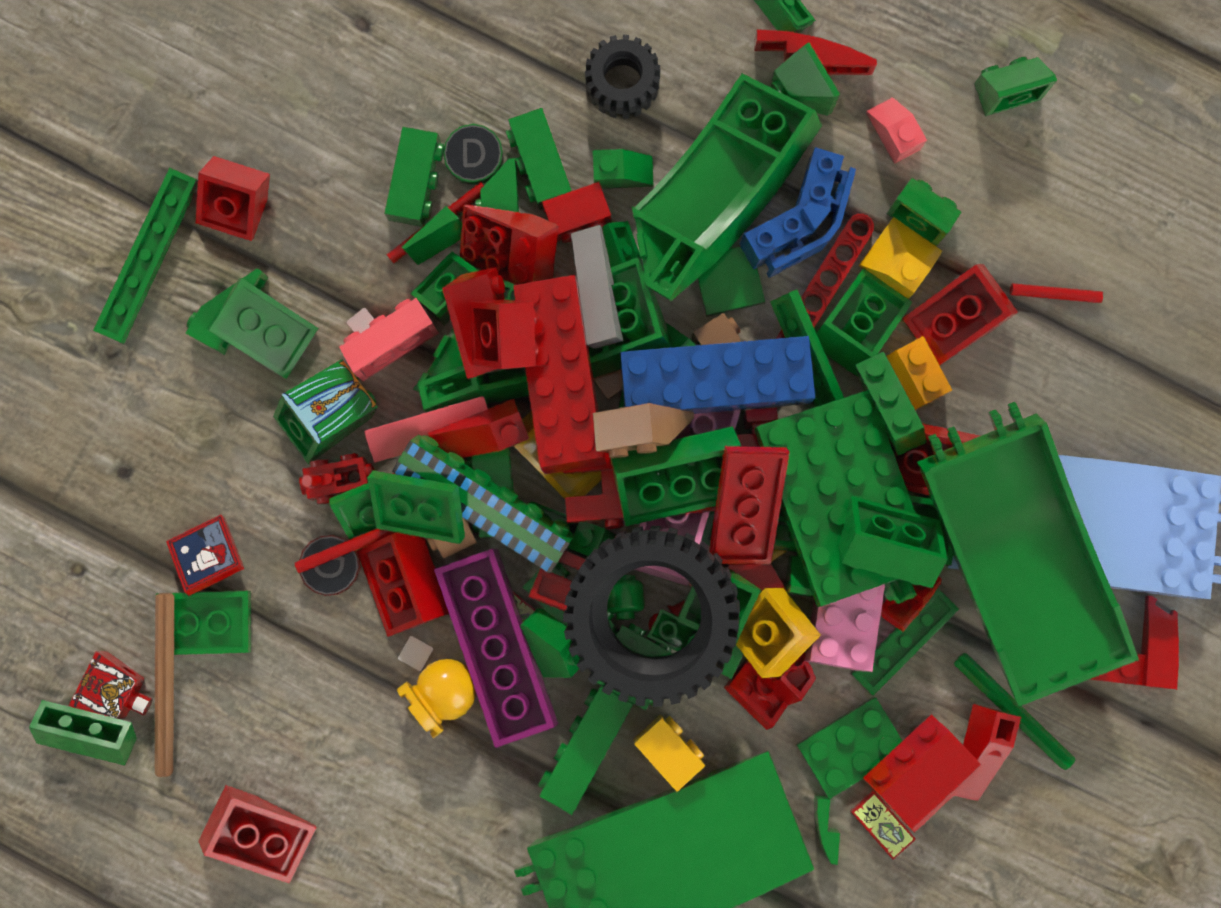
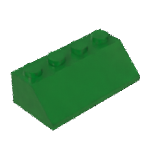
(673, 478)

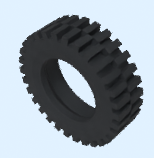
(639, 674)

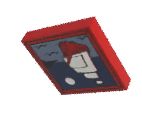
(205, 555)

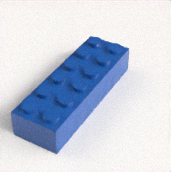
(721, 375)

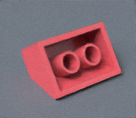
(387, 339)

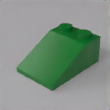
(862, 321)

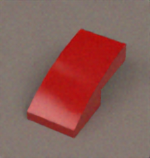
(904, 613)

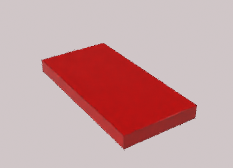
(748, 504)

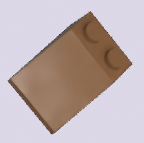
(638, 428)

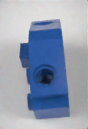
(800, 222)

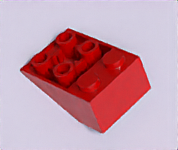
(511, 241)

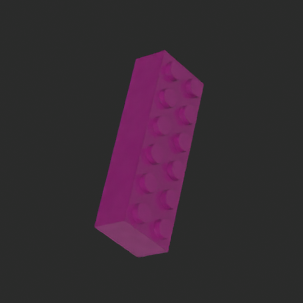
(495, 647)

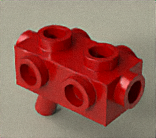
(328, 479)

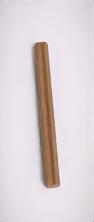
(164, 684)

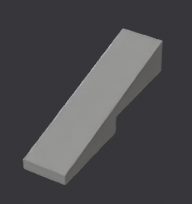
(595, 288)

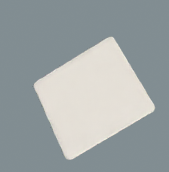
(415, 653)

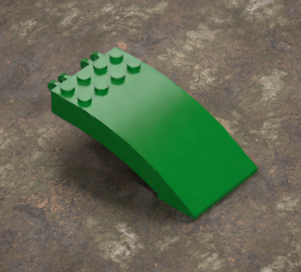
(1027, 556)
(688, 848)

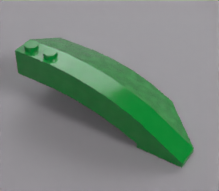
(720, 184)
(640, 325)

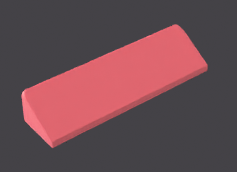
(392, 438)

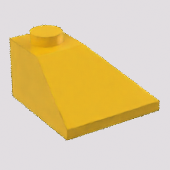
(901, 258)

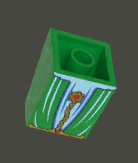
(324, 410)

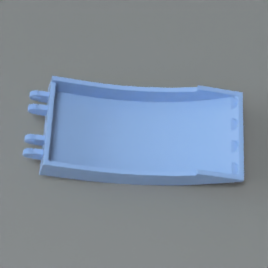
(1149, 524)

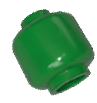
(626, 598)

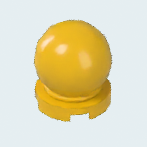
(441, 694)

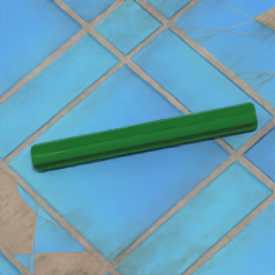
(1007, 704)

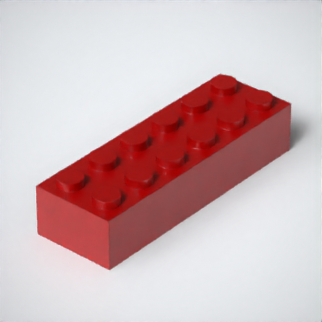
(562, 380)

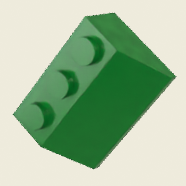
(892, 542)

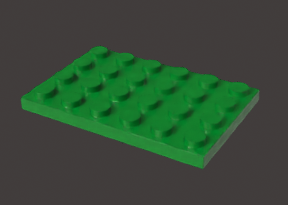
(833, 456)

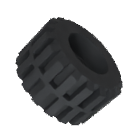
(622, 53)

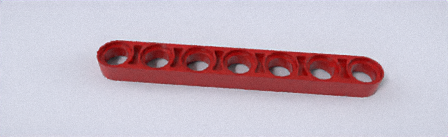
(838, 267)

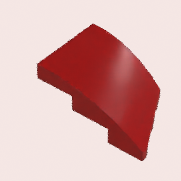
(769, 697)

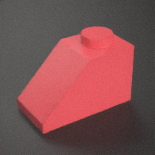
(897, 129)

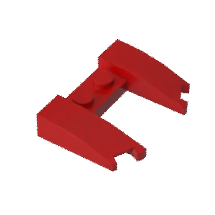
(1159, 652)

